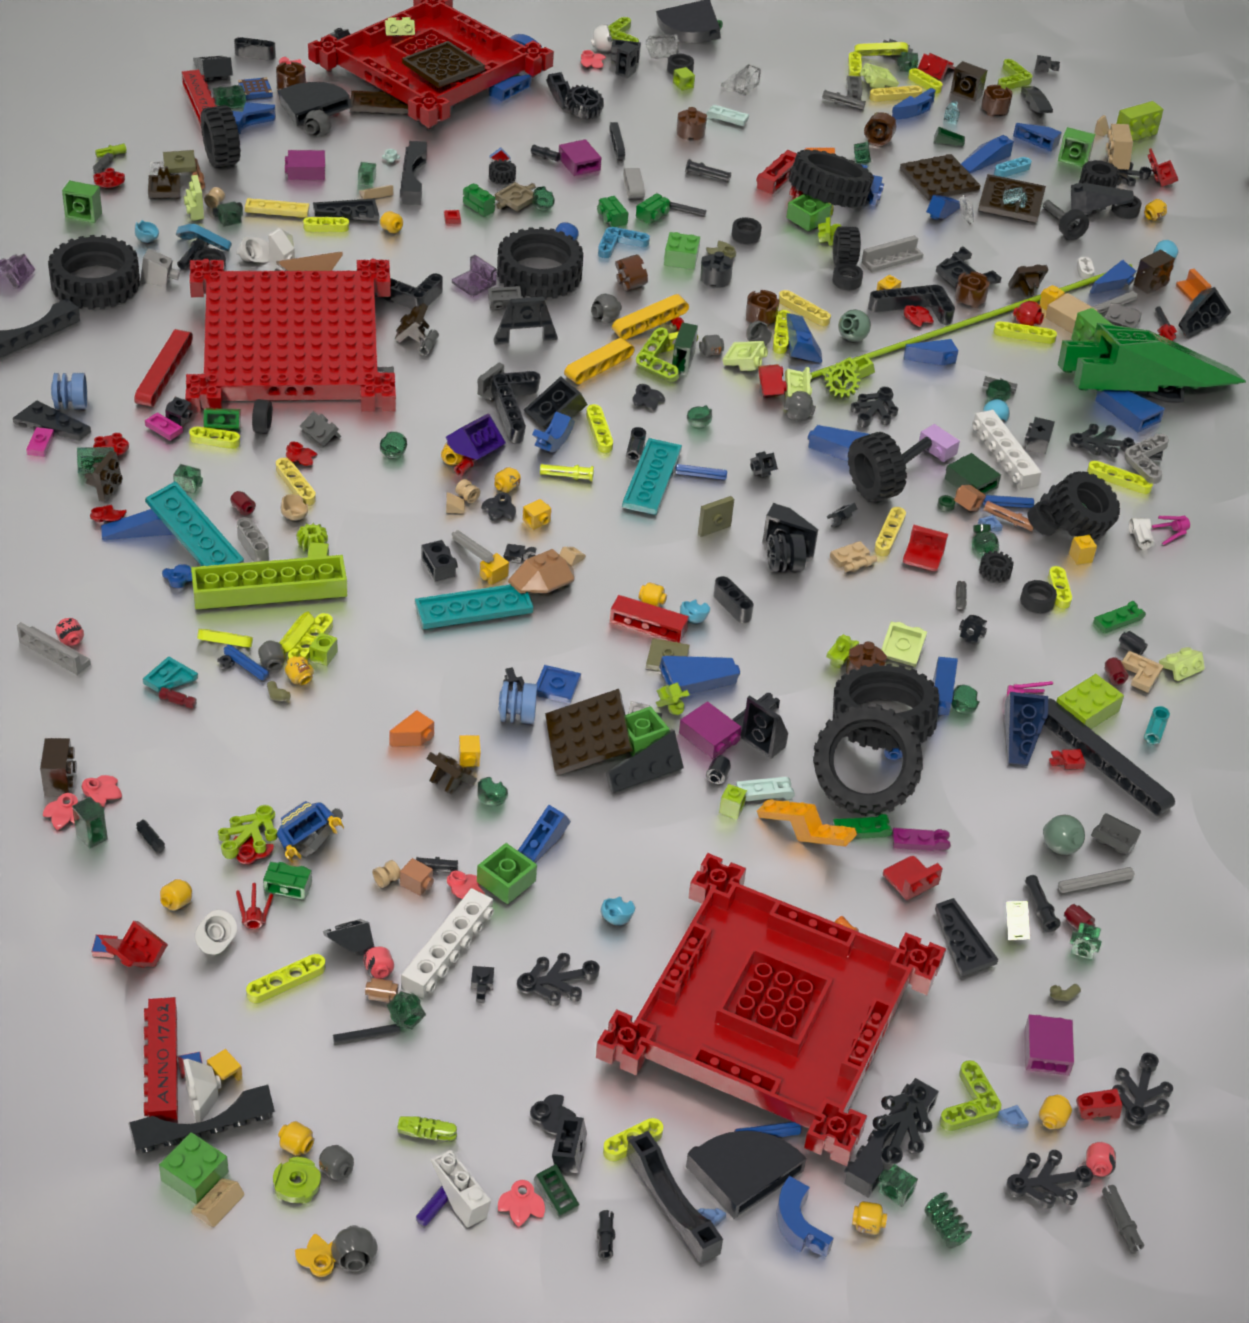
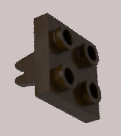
(163, 185)
(1028, 278)
(413, 324)
(105, 476)
(451, 766)

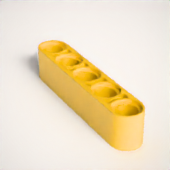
(650, 317)
(599, 361)

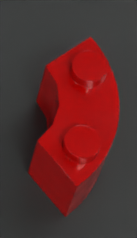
(771, 380)

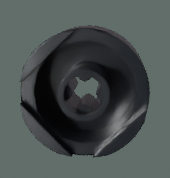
(716, 269)

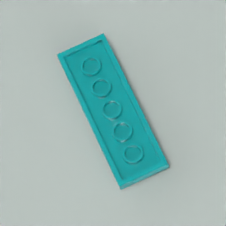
(652, 476)
(192, 527)
(472, 606)

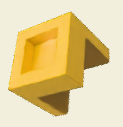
(225, 1065)

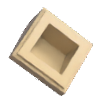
(1101, 126)
(454, 504)
(572, 555)

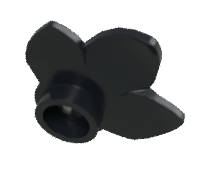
(647, 396)
(498, 508)
(552, 1111)

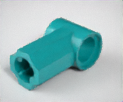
(1156, 725)

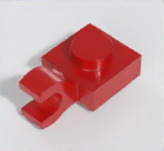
(1069, 758)

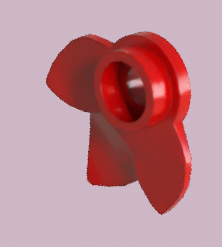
(918, 315)
(296, 452)
(106, 513)
(247, 853)

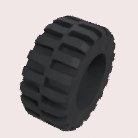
(220, 135)
(877, 466)
(1095, 494)

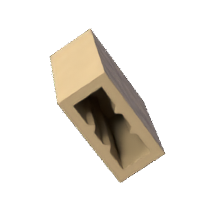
(1064, 311)

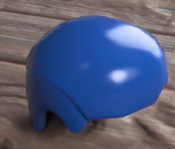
(569, 229)

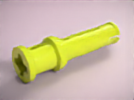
(578, 472)

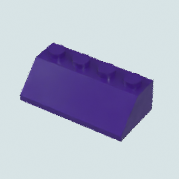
(476, 438)

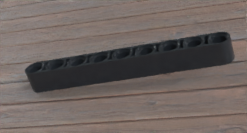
(1108, 759)

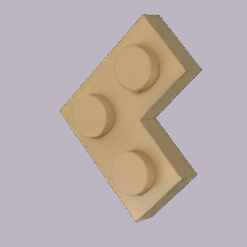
(1145, 669)

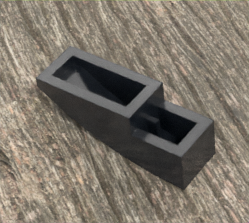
(558, 87)

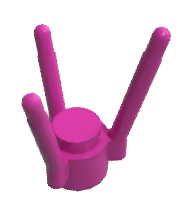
(1180, 524)
(1020, 687)

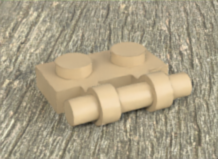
(853, 557)

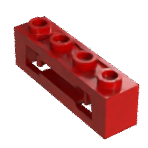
(776, 172)

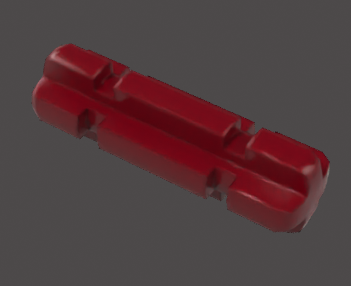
(177, 698)

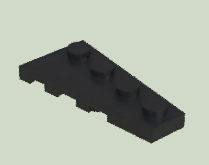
(351, 209)
(44, 416)
(648, 763)
(965, 942)

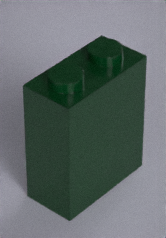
(685, 347)
(973, 472)

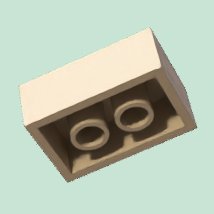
(1119, 145)

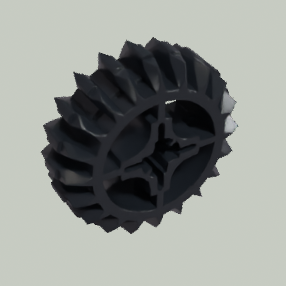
(584, 102)

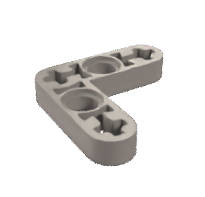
(1137, 455)

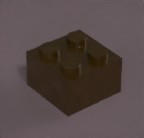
(968, 81)
(1154, 271)
(57, 766)

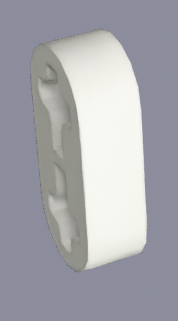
(1085, 267)

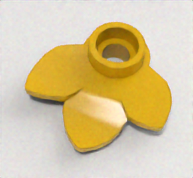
(317, 1253)

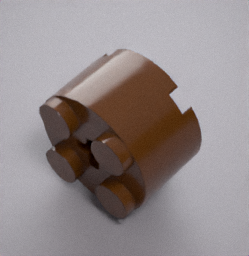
(289, 74)
(996, 100)
(880, 121)
(691, 124)
(631, 272)
(972, 289)
(762, 307)
(865, 654)

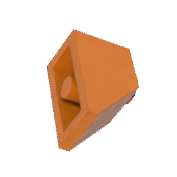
(412, 731)

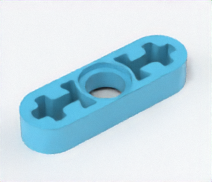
(1012, 167)

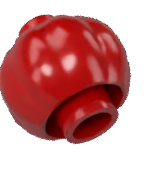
(1029, 313)

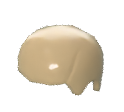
(293, 507)

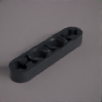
(617, 140)

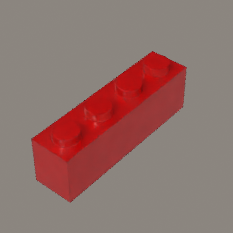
(649, 619)

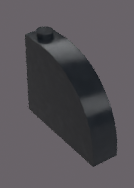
(690, 22)
(311, 96)
(744, 1167)

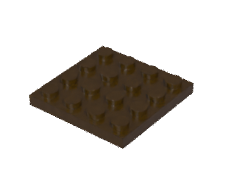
(443, 64)
(940, 176)
(992, 198)
(588, 732)

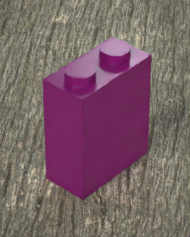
(580, 157)
(305, 164)
(710, 730)
(1049, 1045)

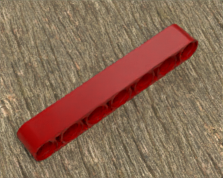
(163, 368)

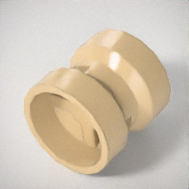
(214, 197)
(467, 491)
(386, 874)

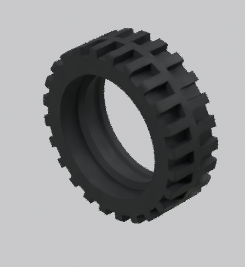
(831, 178)
(540, 244)
(94, 252)
(888, 684)
(868, 717)

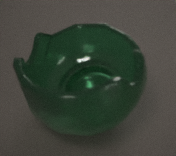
(542, 199)
(998, 389)
(699, 416)
(393, 445)
(984, 542)
(965, 699)
(491, 793)

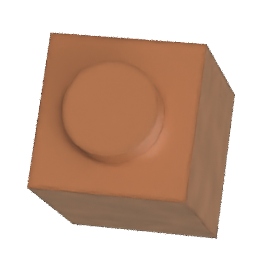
(969, 497)
(416, 877)

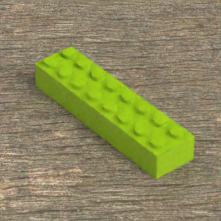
(269, 581)

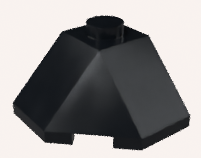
(353, 936)

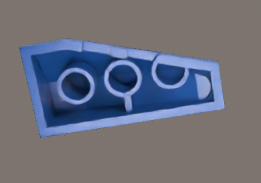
(988, 154)
(801, 340)
(135, 526)

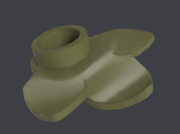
(724, 247)

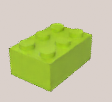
(1142, 119)
(1092, 701)

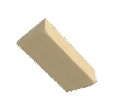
(377, 192)
(218, 1202)

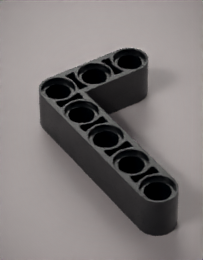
(414, 296)
(924, 296)
(503, 390)

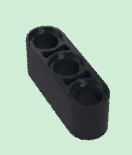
(255, 48)
(733, 599)

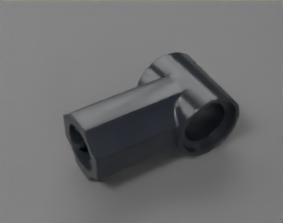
(636, 444)

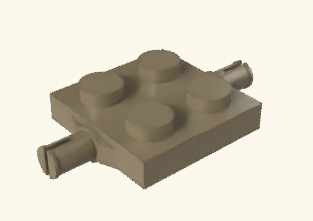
(515, 196)

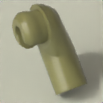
(276, 693)
(1064, 995)

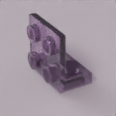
(16, 269)
(478, 278)

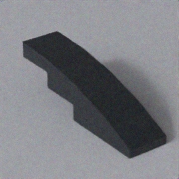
(1037, 99)

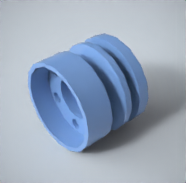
(69, 391)
(518, 702)

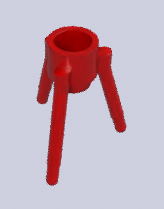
(253, 917)

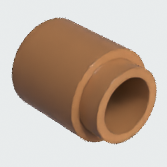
(381, 990)

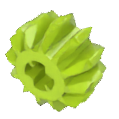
(311, 533)

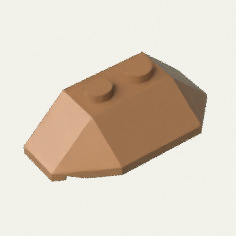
(320, 262)
(542, 573)

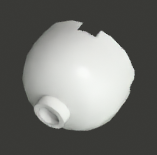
(602, 39)

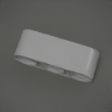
(634, 183)
(252, 540)

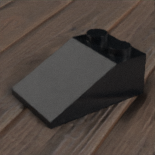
(214, 66)
(559, 398)
(786, 521)
(763, 728)

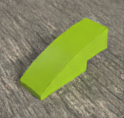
(863, 366)

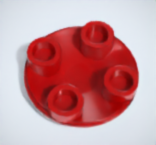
(109, 178)
(115, 440)

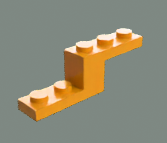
(806, 822)

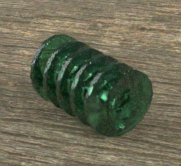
(946, 1221)

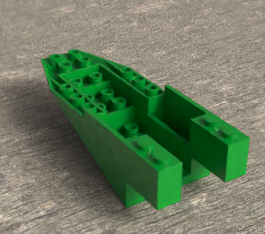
(1139, 362)

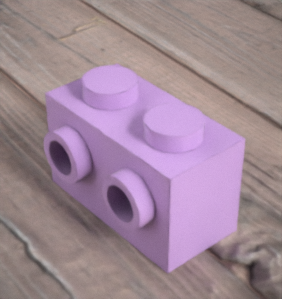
(943, 444)

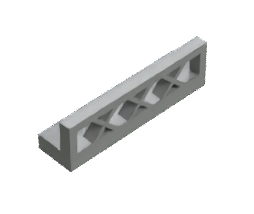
(890, 251)
(52, 649)

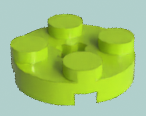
(296, 1192)

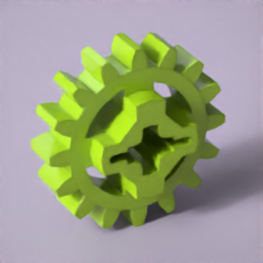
(848, 380)

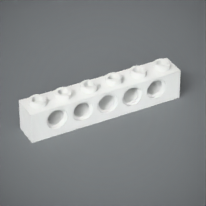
(1006, 449)
(447, 944)

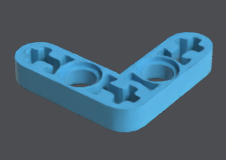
(194, 231)
(620, 235)

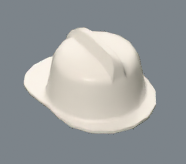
(254, 250)
(215, 932)

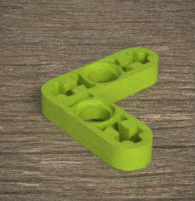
(619, 27)
(1018, 78)
(651, 357)
(978, 1103)

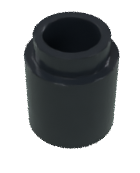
(1133, 643)
(718, 770)

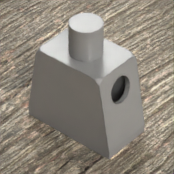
(157, 269)

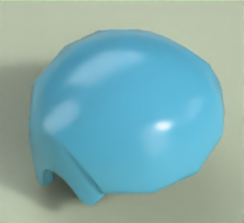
(146, 231)
(1168, 247)
(1000, 408)
(696, 612)
(617, 911)

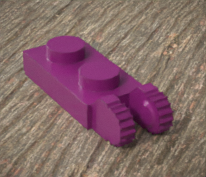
(920, 839)

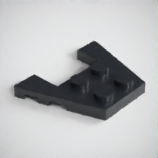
(953, 267)
(525, 313)

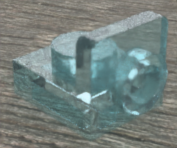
(952, 113)
(1014, 195)

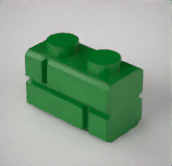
(479, 200)
(652, 208)
(612, 211)
(222, 418)
(287, 880)

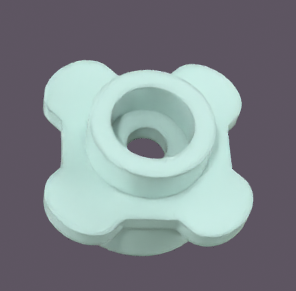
(391, 155)

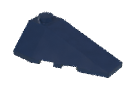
(1023, 725)

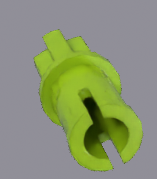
(115, 150)

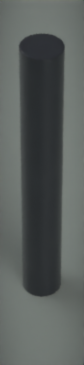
(688, 208)
(1161, 315)
(366, 1033)

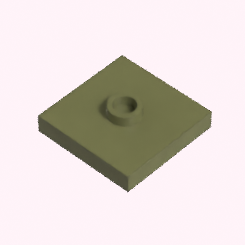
(179, 161)
(715, 516)
(664, 648)

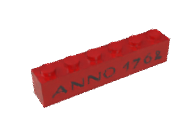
(197, 91)
(162, 1059)

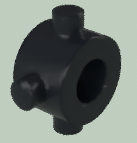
(225, 662)

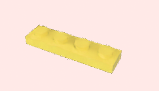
(274, 207)

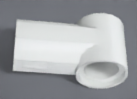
(1141, 529)

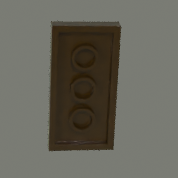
(376, 102)

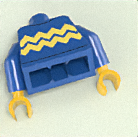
(302, 822)

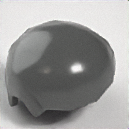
(758, 332)

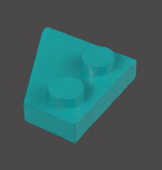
(169, 675)

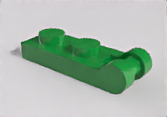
(1119, 617)
(866, 826)

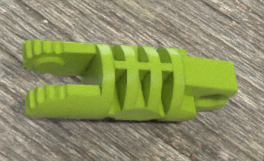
(427, 1128)

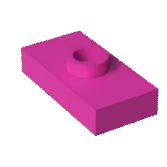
(163, 426)
(40, 442)

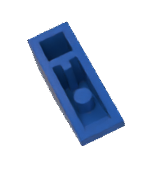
(510, 87)
(1038, 135)
(942, 206)
(1115, 278)
(932, 352)
(944, 680)
(544, 833)

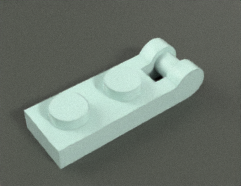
(727, 115)
(767, 788)

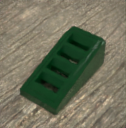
(948, 137)
(540, 1180)

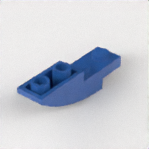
(913, 106)

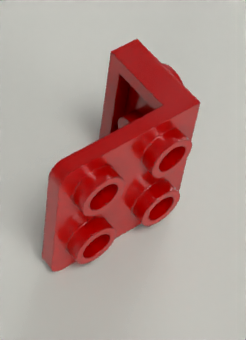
(934, 65)
(1163, 172)
(925, 548)
(912, 877)
(138, 947)

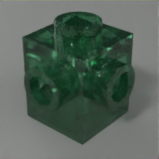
(1086, 941)
(406, 1010)

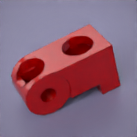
(1099, 1104)

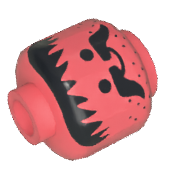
(69, 631)
(378, 962)
(1101, 1159)

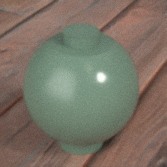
(854, 325)
(1064, 834)

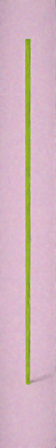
(973, 320)

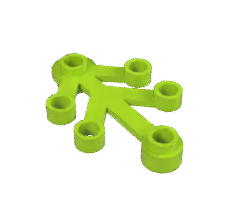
(263, 815)

